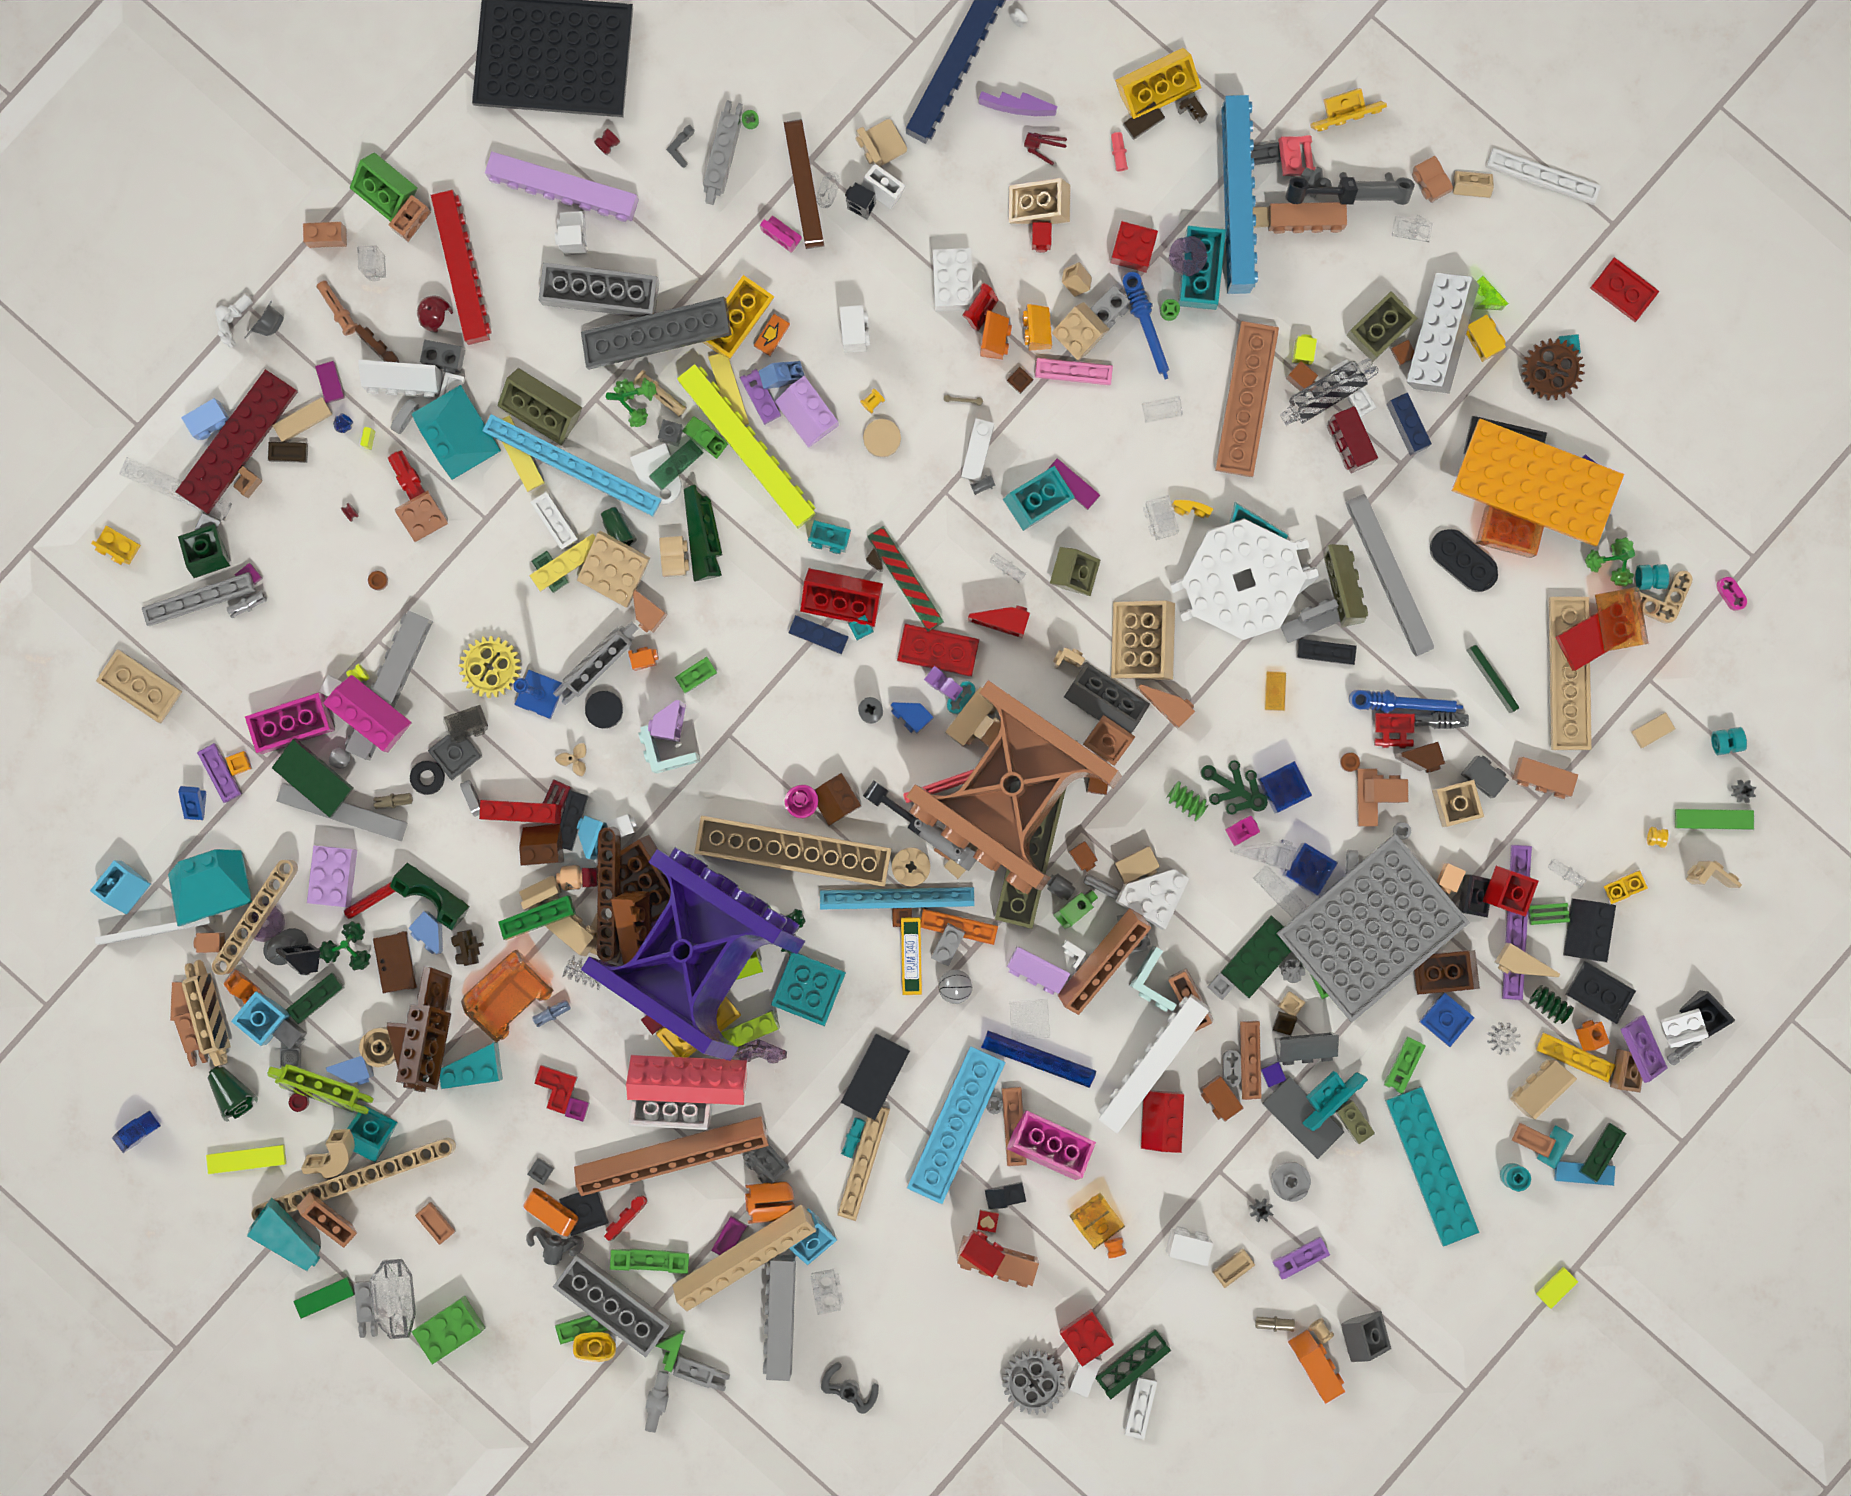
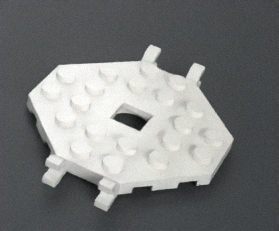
(1235, 549)

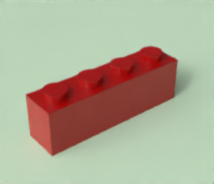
(520, 811)

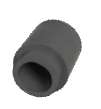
(1060, 886)

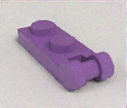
(760, 397)
(1301, 1258)

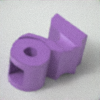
(945, 685)

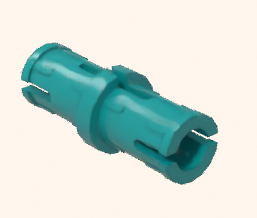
(853, 1137)

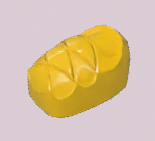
(594, 1347)

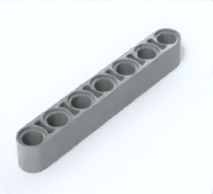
(347, 814)

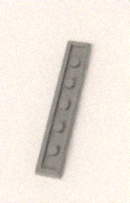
(198, 599)

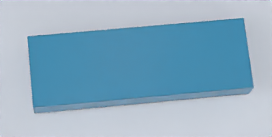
(1570, 1173)

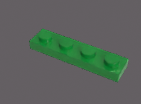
(536, 917)

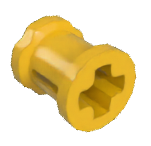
(872, 401)

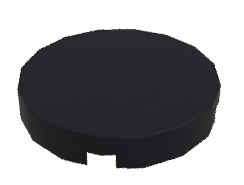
(604, 709)

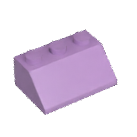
(806, 412)
(668, 722)
(1037, 971)

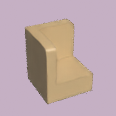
(1076, 279)

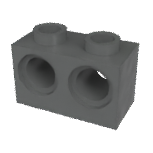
(443, 352)

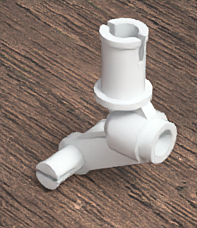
(226, 314)

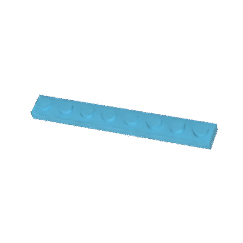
(896, 898)

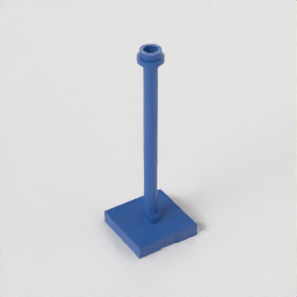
(537, 693)

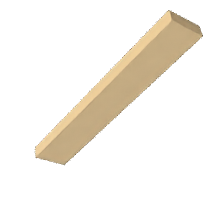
(863, 1165)

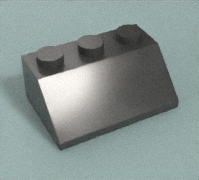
(1307, 1048)

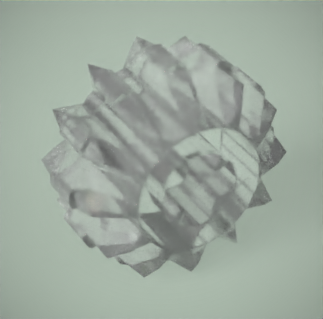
(1505, 1045)

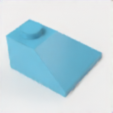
(588, 835)

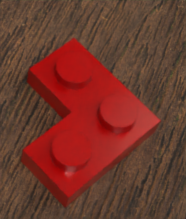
(560, 1083)

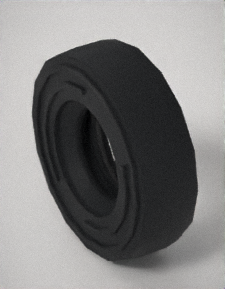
(436, 785)

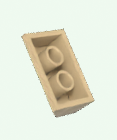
(1542, 1088)

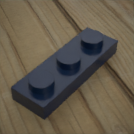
(818, 635)

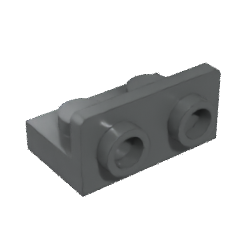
(766, 1164)

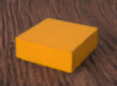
(238, 763)

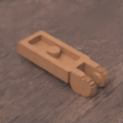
(188, 1038)

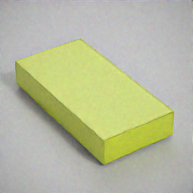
(1556, 1287)

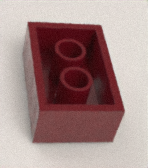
(1352, 439)

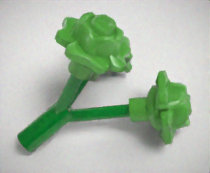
(625, 390)
(1621, 551)

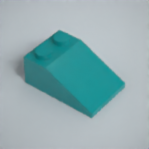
(1038, 498)

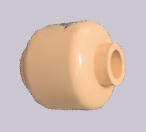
(570, 877)

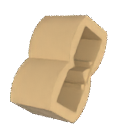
(673, 556)

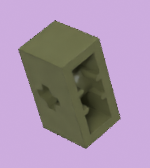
(1354, 1122)

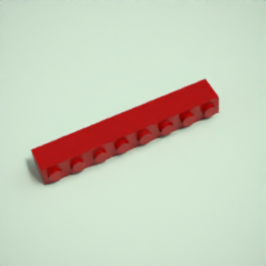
(460, 267)

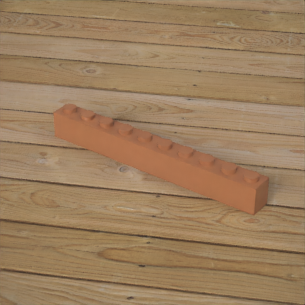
(670, 1156)

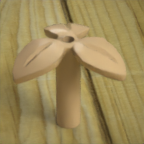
(566, 759)

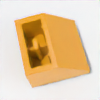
(1038, 329)

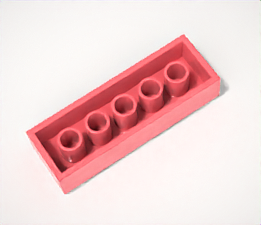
(686, 1080)

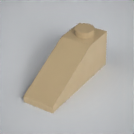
(1517, 961)

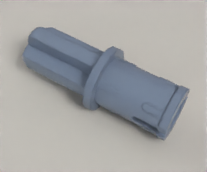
(551, 1013)

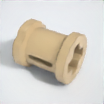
(1321, 1331)

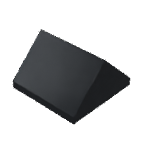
(1472, 896)
(1713, 1013)

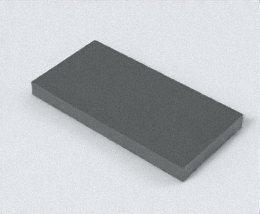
(1292, 1108)

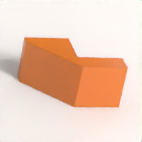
(241, 986)

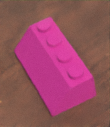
(367, 713)
(1051, 1145)

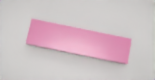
(1073, 371)

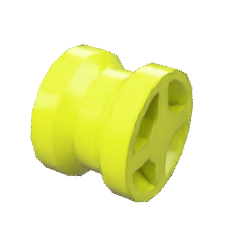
(359, 672)

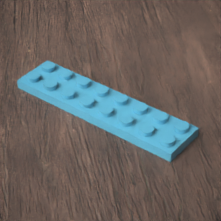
(956, 1125)

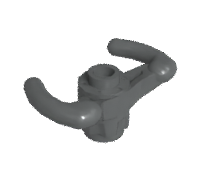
(554, 1245)
(848, 1390)

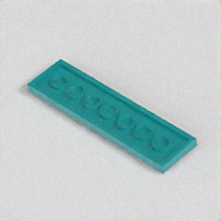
(1432, 1166)

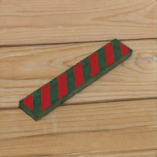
(905, 579)

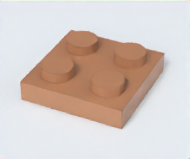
(421, 516)
(1109, 740)

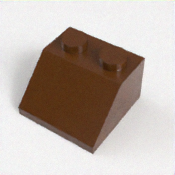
(1423, 758)
(836, 799)
(541, 845)

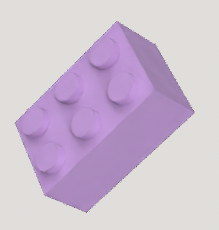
(332, 876)

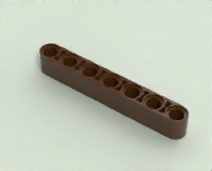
(803, 184)
(612, 884)

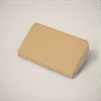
(1473, 184)

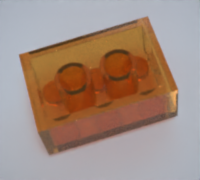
(1509, 533)

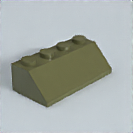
(539, 406)
(1344, 585)

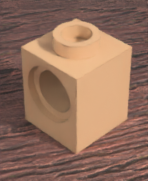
(1450, 878)

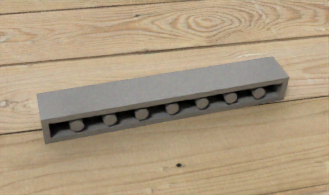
(393, 673)

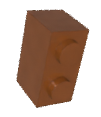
(1221, 1098)

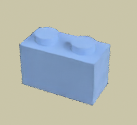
(205, 419)

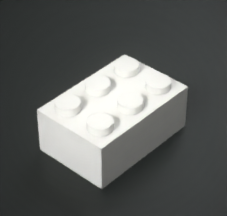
(952, 279)

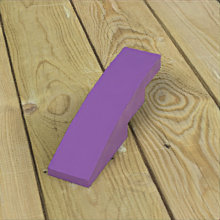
(1026, 105)

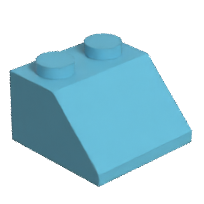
(260, 1018)
(814, 1244)

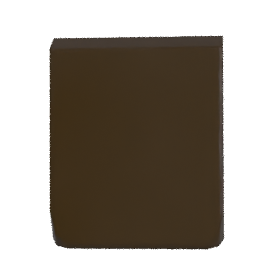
(874, 560)

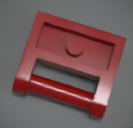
(983, 302)

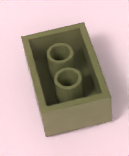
(1381, 326)

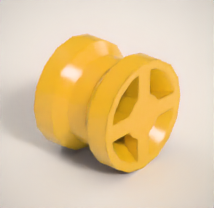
(1657, 837)

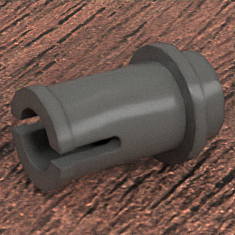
(982, 484)

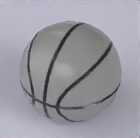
(955, 986)

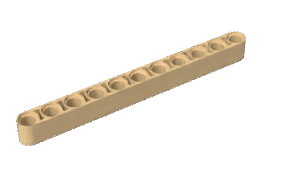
(362, 1174)

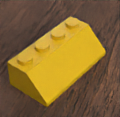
(1159, 83)
(745, 307)

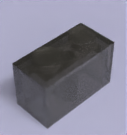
(465, 724)

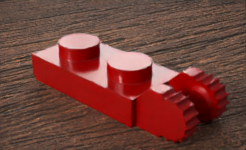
(627, 1216)

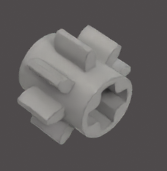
(1292, 971)

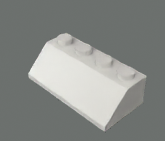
(400, 378)
(670, 1114)

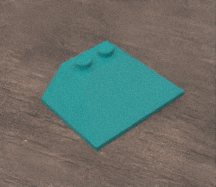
(455, 432)
(208, 885)

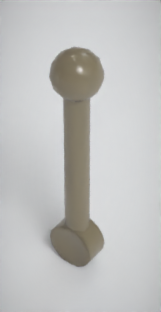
(979, 401)

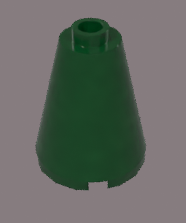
(230, 1094)

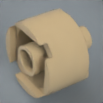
(901, 872)
(372, 1053)

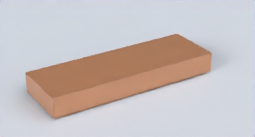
(1366, 812)

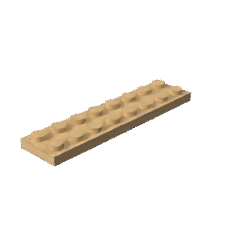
(1568, 689)

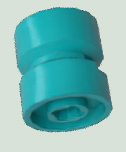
(1652, 576)
(1725, 741)
(1515, 1177)

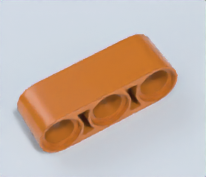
(550, 1212)

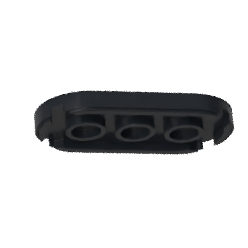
(1464, 560)

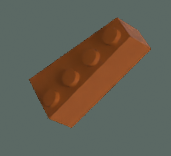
(632, 921)

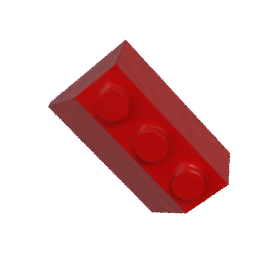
(1162, 1121)

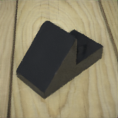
(1005, 1195)

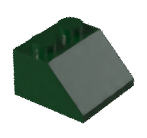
(203, 551)

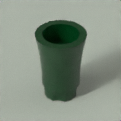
(617, 527)

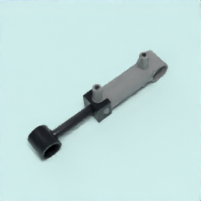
(964, 857)

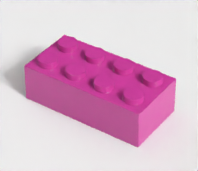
(283, 723)

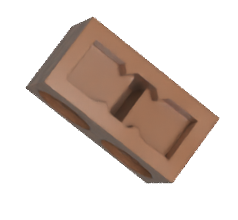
(409, 218)

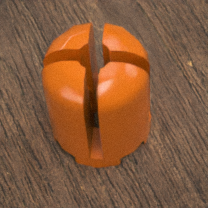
(767, 1193)

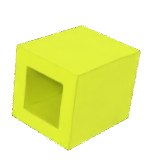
(1304, 349)

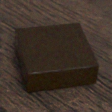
(1284, 1023)

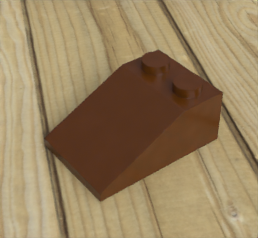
(1447, 973)

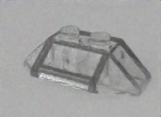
(393, 1298)

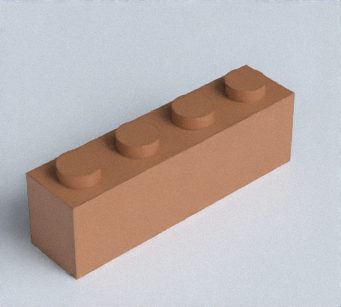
(1307, 216)

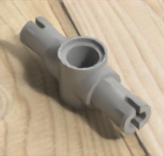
(657, 1401)

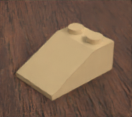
(1040, 202)

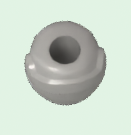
(339, 758)

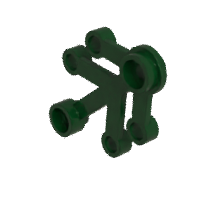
(1236, 789)

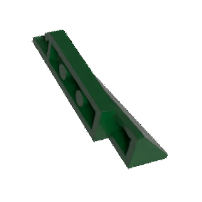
(702, 535)

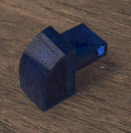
(135, 1131)

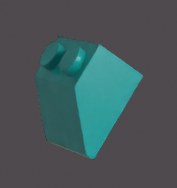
(371, 1133)

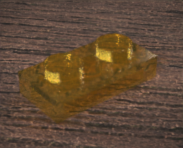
(1275, 691)

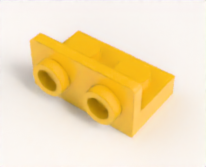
(117, 545)

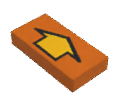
(772, 335)

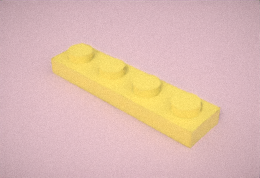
(562, 564)

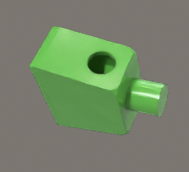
(1070, 913)

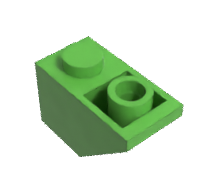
(705, 437)

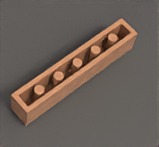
(1104, 961)

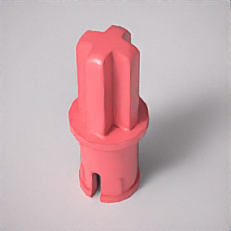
(1119, 151)

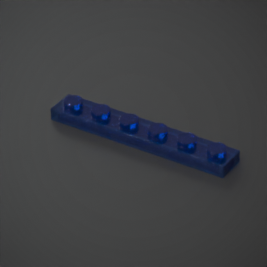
(1038, 1059)

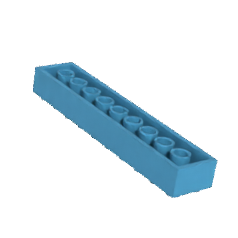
(1238, 194)

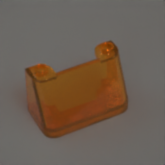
(504, 995)

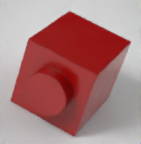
(1041, 236)

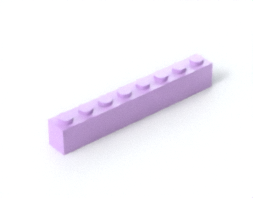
(561, 186)

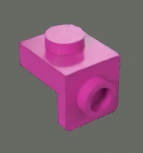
(1242, 830)

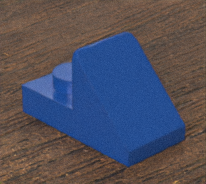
(192, 802)

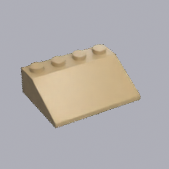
(1143, 640)

